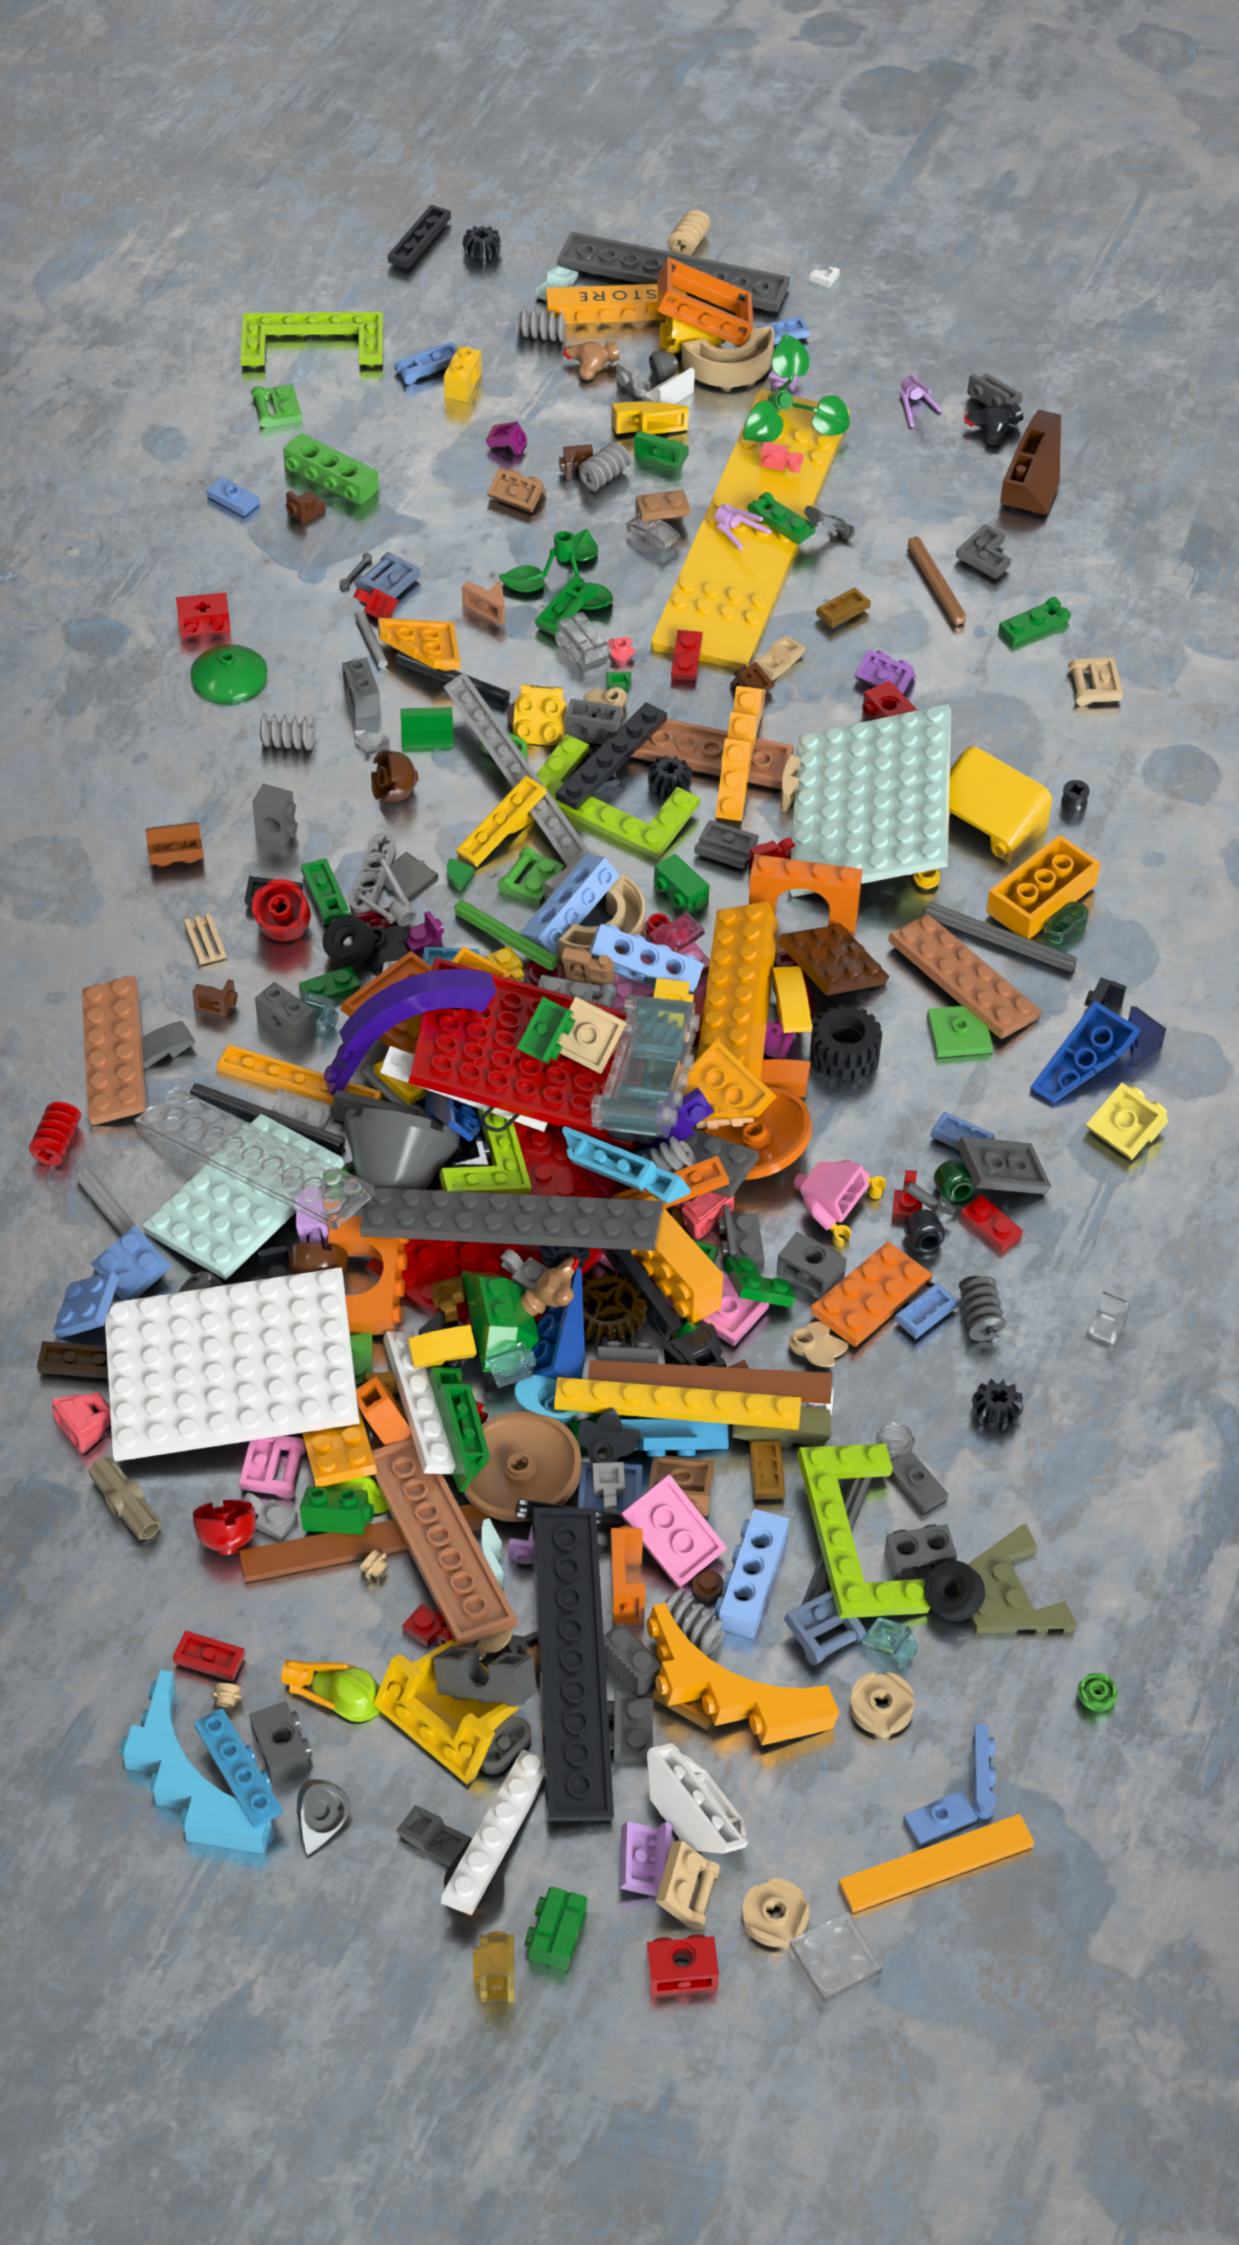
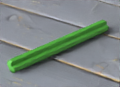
(506, 935)

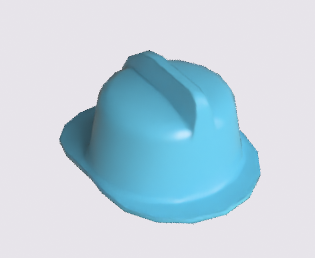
(539, 1397)

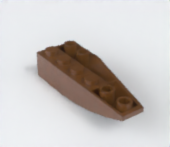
(1035, 465)

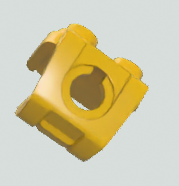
(540, 715)

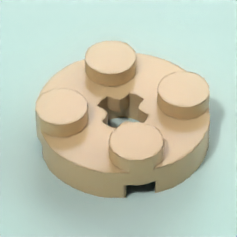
(882, 1720)
(767, 1896)

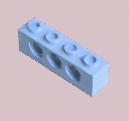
(571, 901)
(632, 967)
(744, 1616)

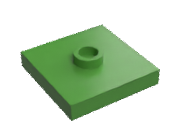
(958, 1032)

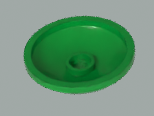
(229, 673)

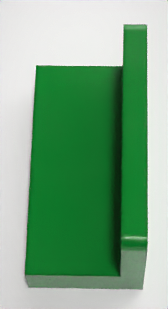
(660, 449)
(426, 728)

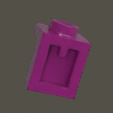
(507, 434)
(425, 935)
(777, 1042)

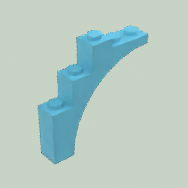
(207, 1812)

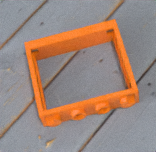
(699, 314)

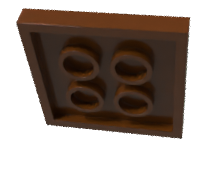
(833, 959)

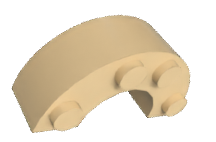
(730, 366)
(626, 907)

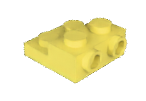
(1128, 1120)

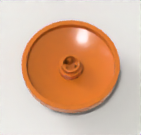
(777, 1134)

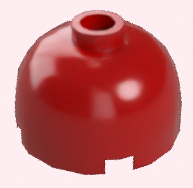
(225, 1526)

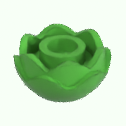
(1097, 1683)

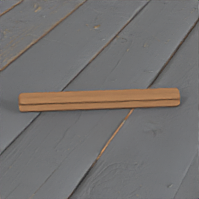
(936, 580)

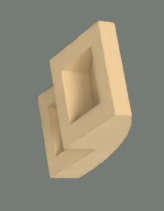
(781, 657)
(789, 783)

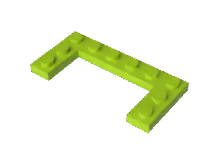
(258, 325)
(644, 837)
(508, 1170)
(852, 1596)

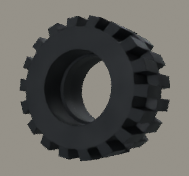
(850, 1026)

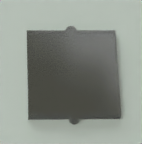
(410, 874)

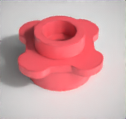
(621, 648)

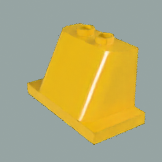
(446, 1727)

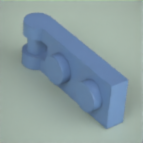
(425, 362)
(983, 1775)

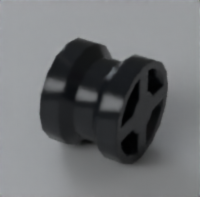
(1075, 796)

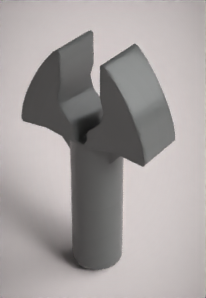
(940, 1206)

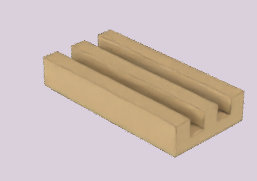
(200, 923)

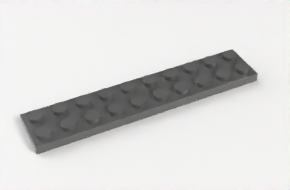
(644, 264)
(513, 1219)

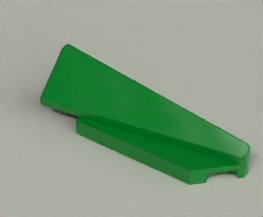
(460, 1423)

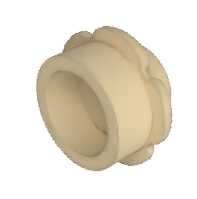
(374, 1564)
(226, 1695)

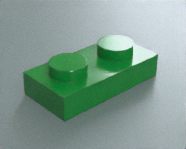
(332, 984)

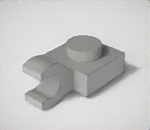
(628, 376)
(525, 1273)
(609, 1482)
(272, 1518)

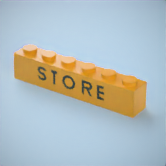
(606, 303)

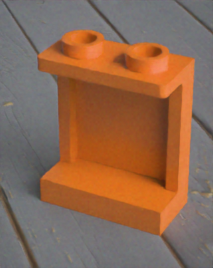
(627, 1598)

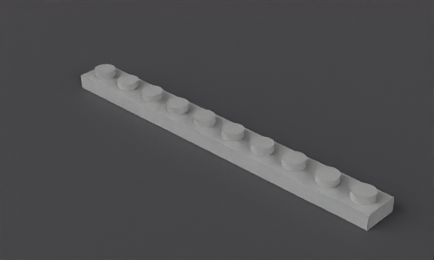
(515, 767)

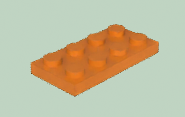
(871, 1293)

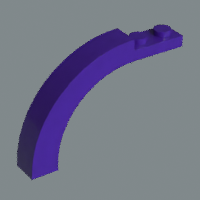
(399, 1002)

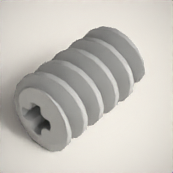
(541, 325)
(604, 466)
(287, 732)
(674, 1157)
(695, 1626)

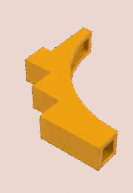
(739, 751)
(728, 1697)

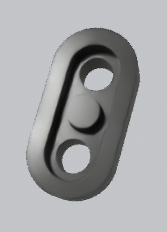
(505, 1748)

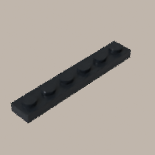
(611, 756)

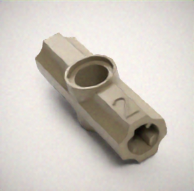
(125, 1498)

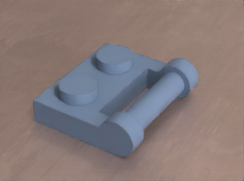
(394, 580)
(815, 1619)

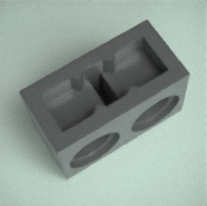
(361, 688)
(592, 721)
(921, 1557)

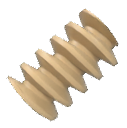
(689, 232)

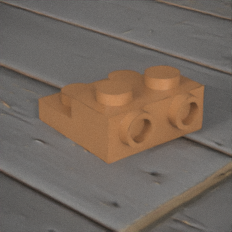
(690, 1474)

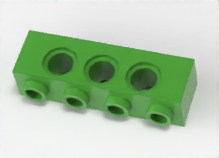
(331, 468)

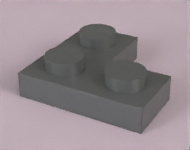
(982, 553)

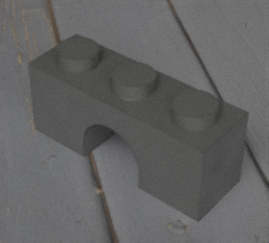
(462, 1676)

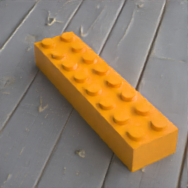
(740, 982)

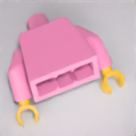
(834, 1190)

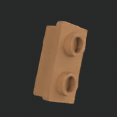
(516, 490)

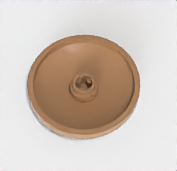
(528, 1460)

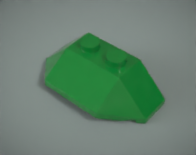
(497, 1314)

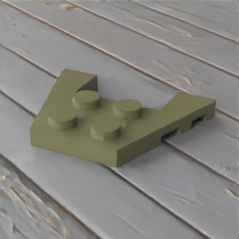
(1005, 1601)

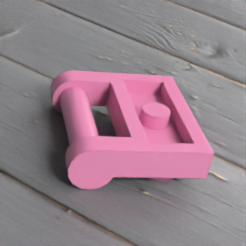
(262, 1463)

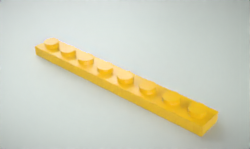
(678, 1403)

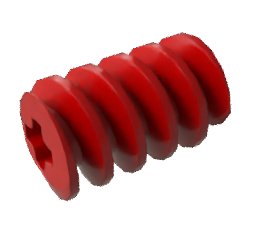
(54, 1133)

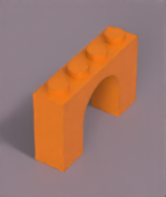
(835, 883)
(379, 1307)

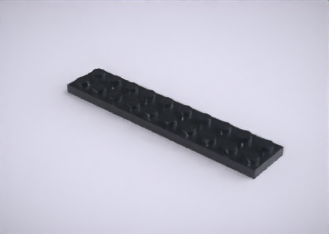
(572, 1665)

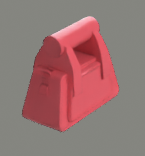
(703, 1212)
(79, 1421)

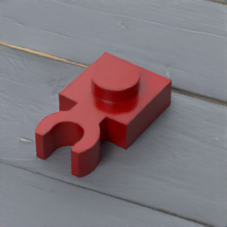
(771, 849)

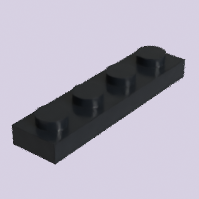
(419, 236)
(664, 1318)

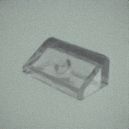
(303, 1108)

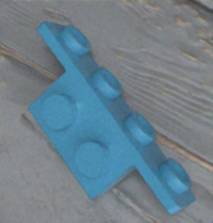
(678, 1435)
(238, 1768)

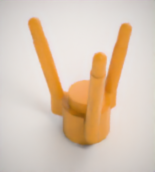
(300, 1673)

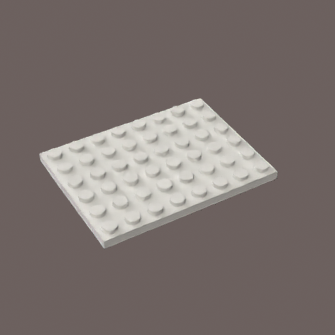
(230, 1364)

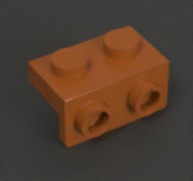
(174, 844)

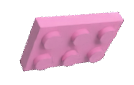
(674, 1531)

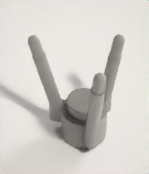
(400, 908)

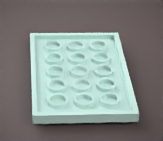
(223, 1219)

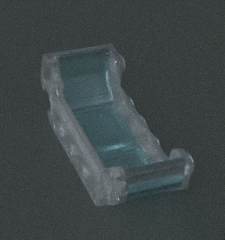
(648, 1068)

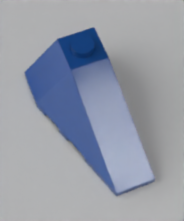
(1089, 1048)
(455, 1114)
(561, 1338)

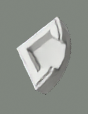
(824, 277)

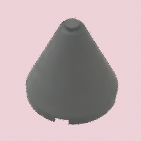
(398, 1148)

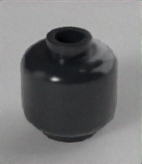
(924, 1230)

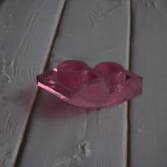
(677, 934)

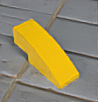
(648, 417)
(791, 999)

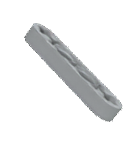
(369, 874)

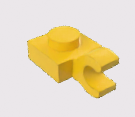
(509, 961)

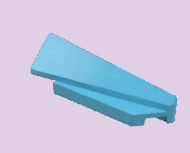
(623, 1166)

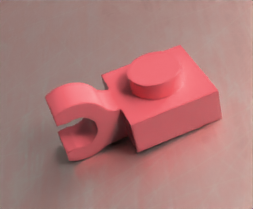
(777, 458)

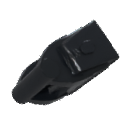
(695, 1348)

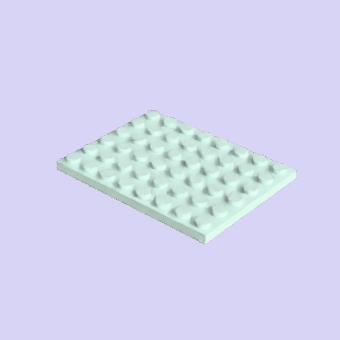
(875, 795)

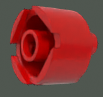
(290, 922)

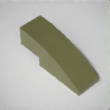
(813, 1430)

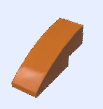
(786, 1075)

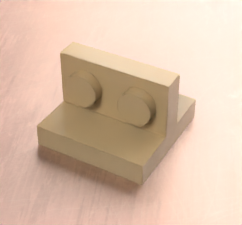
(592, 1036)

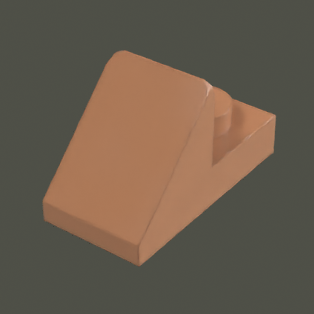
(485, 602)

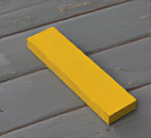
(501, 821)

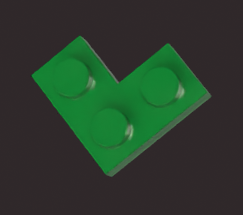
(753, 1287)

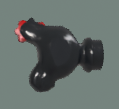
(995, 420)

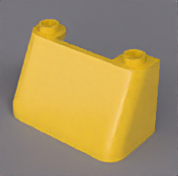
(998, 802)

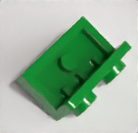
(546, 1031)

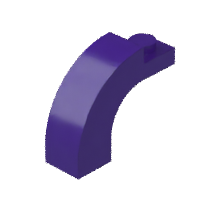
(693, 1110)

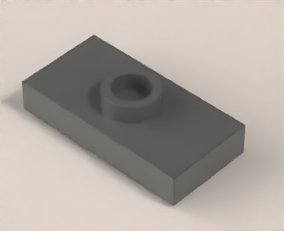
(917, 1482)

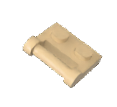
(1103, 677)
(679, 1883)

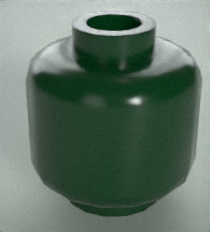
(954, 1180)

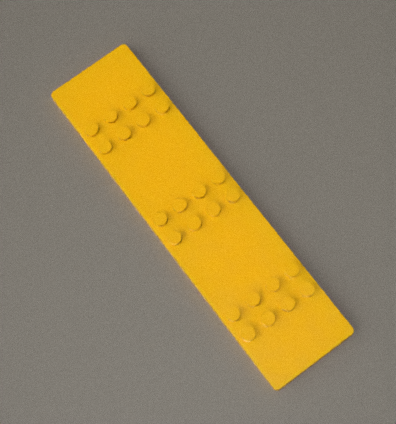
(732, 589)

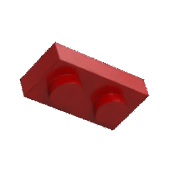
(687, 655)
(991, 1223)
(209, 1655)

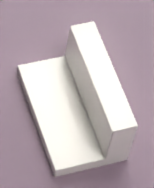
(673, 389)

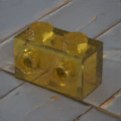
(495, 1967)

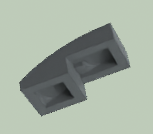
(168, 1039)
(432, 1837)

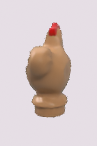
(592, 357)
(551, 1289)

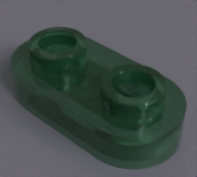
(1062, 925)

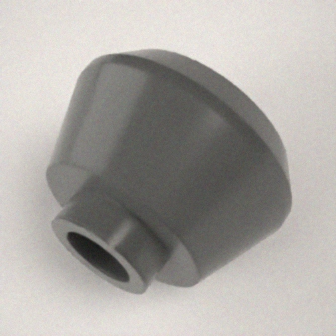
(662, 365)

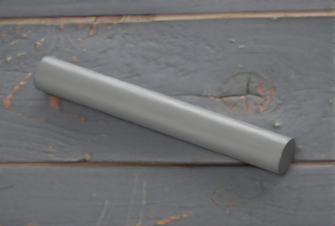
(371, 639)

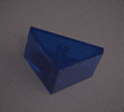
(1148, 1040)

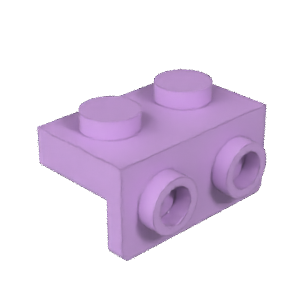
(644, 1856)

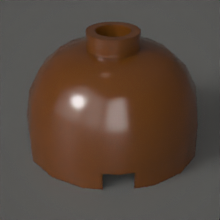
(393, 777)
(312, 1258)

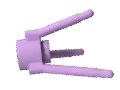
(915, 389)
(731, 517)

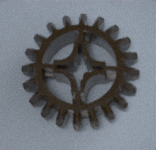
(610, 1317)

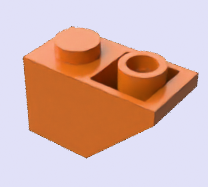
(382, 1412)

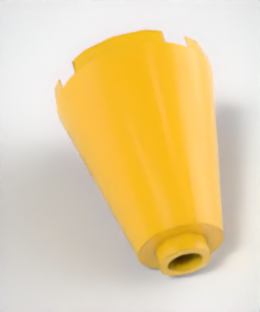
(676, 332)

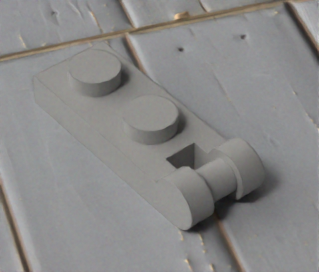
(585, 991)

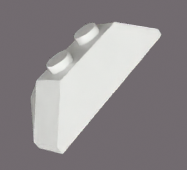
(693, 1802)

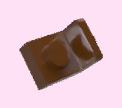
(573, 457)
(304, 506)
(752, 677)
(214, 1000)

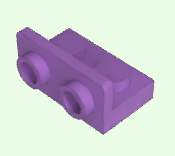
(879, 668)

